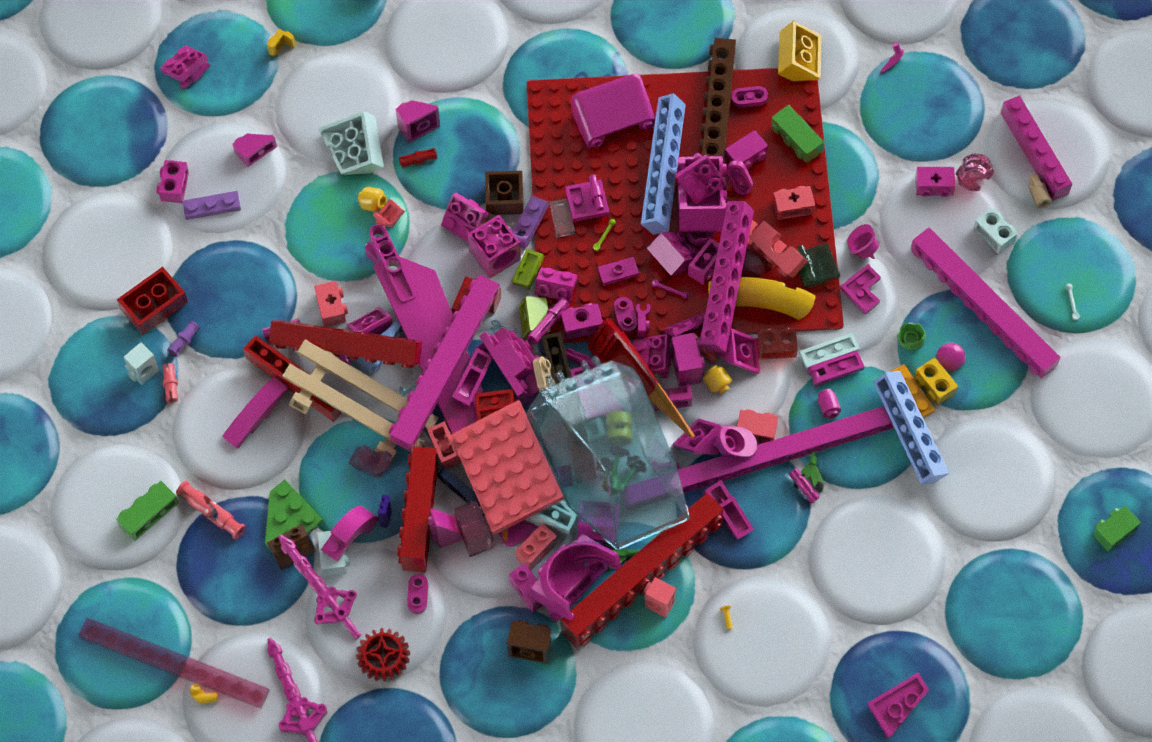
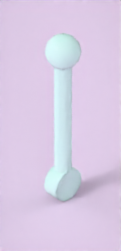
(1075, 316)

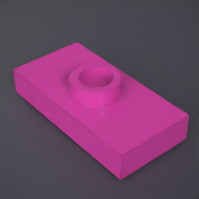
(618, 271)

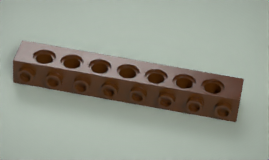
(724, 49)

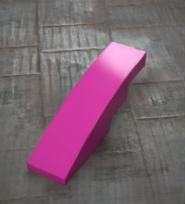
(255, 411)

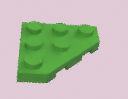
(288, 511)

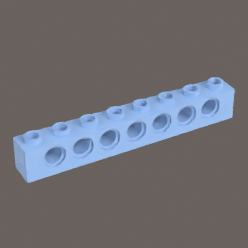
(663, 164)

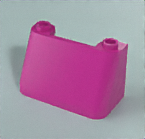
(612, 109)

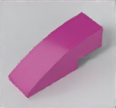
(472, 376)
(733, 515)

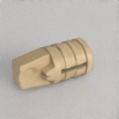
(1039, 192)

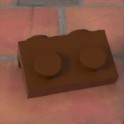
(300, 538)

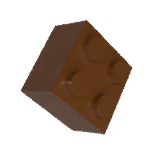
(504, 192)
(529, 642)

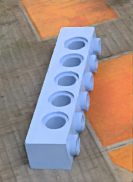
(910, 427)

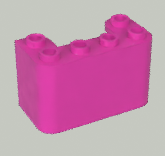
(709, 213)

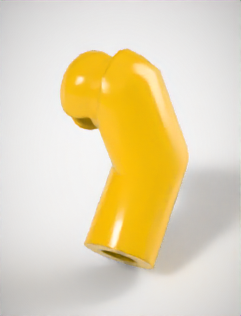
(201, 696)

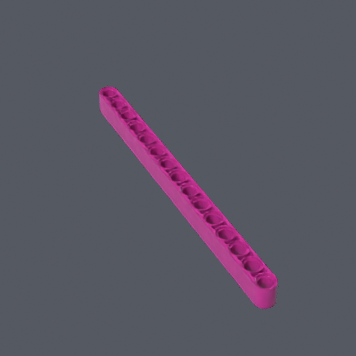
(786, 449)

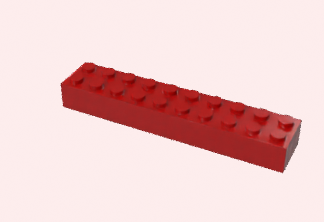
(632, 577)

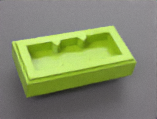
(528, 269)

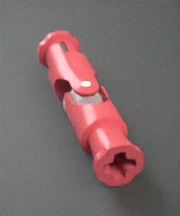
(202, 503)

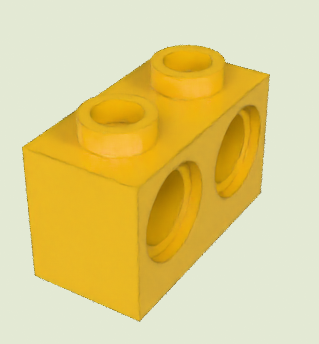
(940, 379)

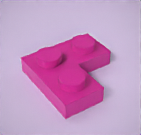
(858, 289)

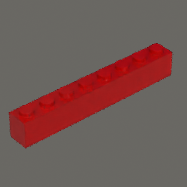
(347, 342)

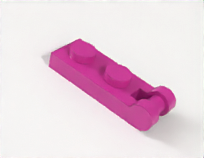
(836, 368)

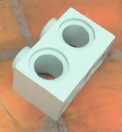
(991, 233)

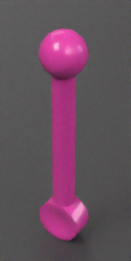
(655, 283)

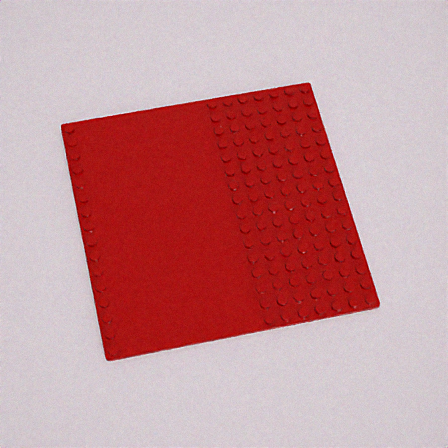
(622, 164)

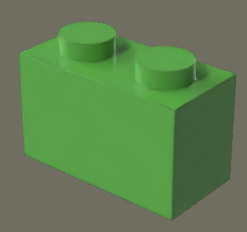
(1116, 528)

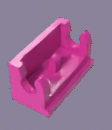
(679, 396)

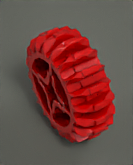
(375, 654)

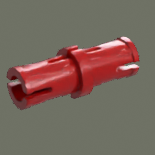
(417, 157)

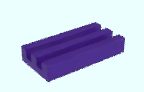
(385, 511)

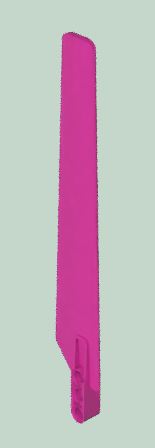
(424, 315)

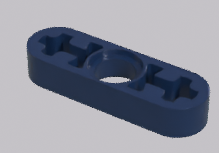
(457, 486)

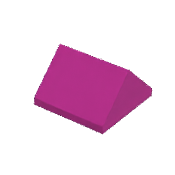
(373, 322)

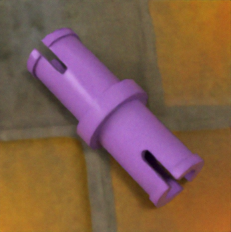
(183, 338)

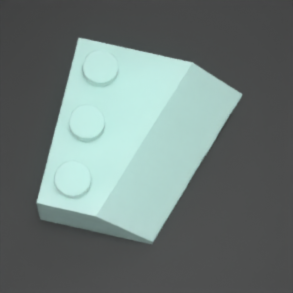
(354, 144)

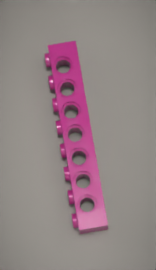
(726, 276)

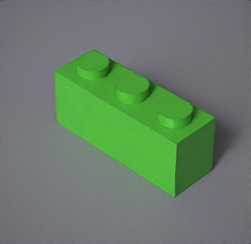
(797, 134)
(147, 510)

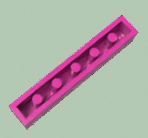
(1036, 147)

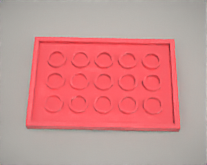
(507, 467)

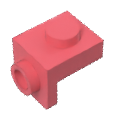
(389, 214)

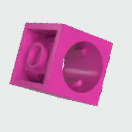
(494, 246)

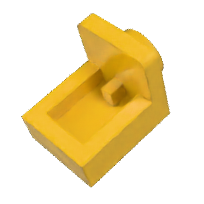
(277, 42)

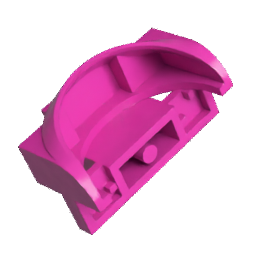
(515, 360)

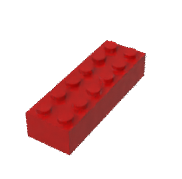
(418, 500)

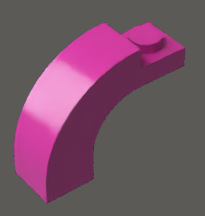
(347, 529)

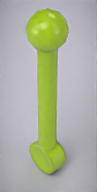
(596, 247)

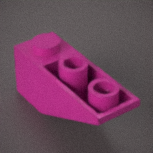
(443, 528)

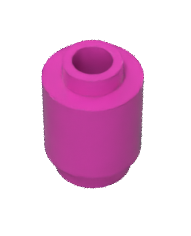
(828, 404)

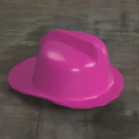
(863, 242)
(736, 442)

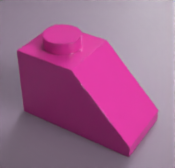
(253, 147)

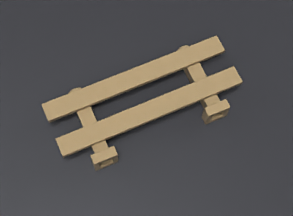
(313, 386)

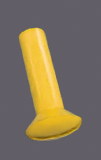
(725, 609)

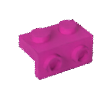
(555, 284)

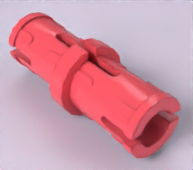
(170, 383)

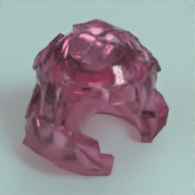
(974, 168)

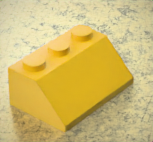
(799, 53)

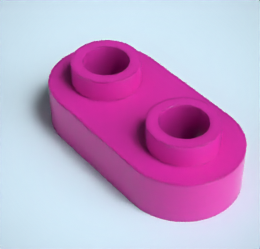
(749, 96)
(738, 176)
(625, 314)
(417, 593)

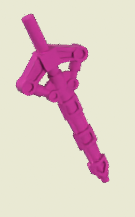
(326, 595)
(297, 705)

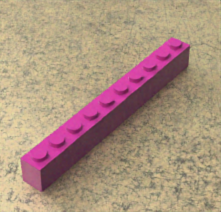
(985, 303)
(444, 363)

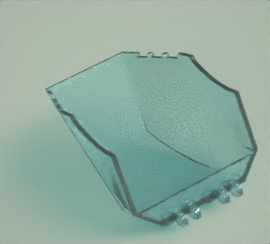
(609, 452)

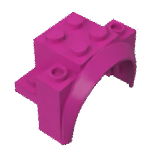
(566, 580)

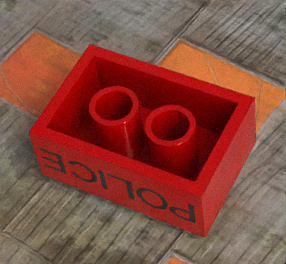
(152, 300)

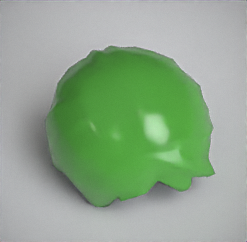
(911, 336)

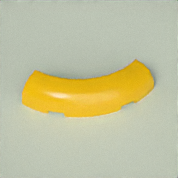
(773, 296)

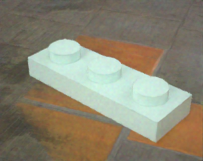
(829, 350)

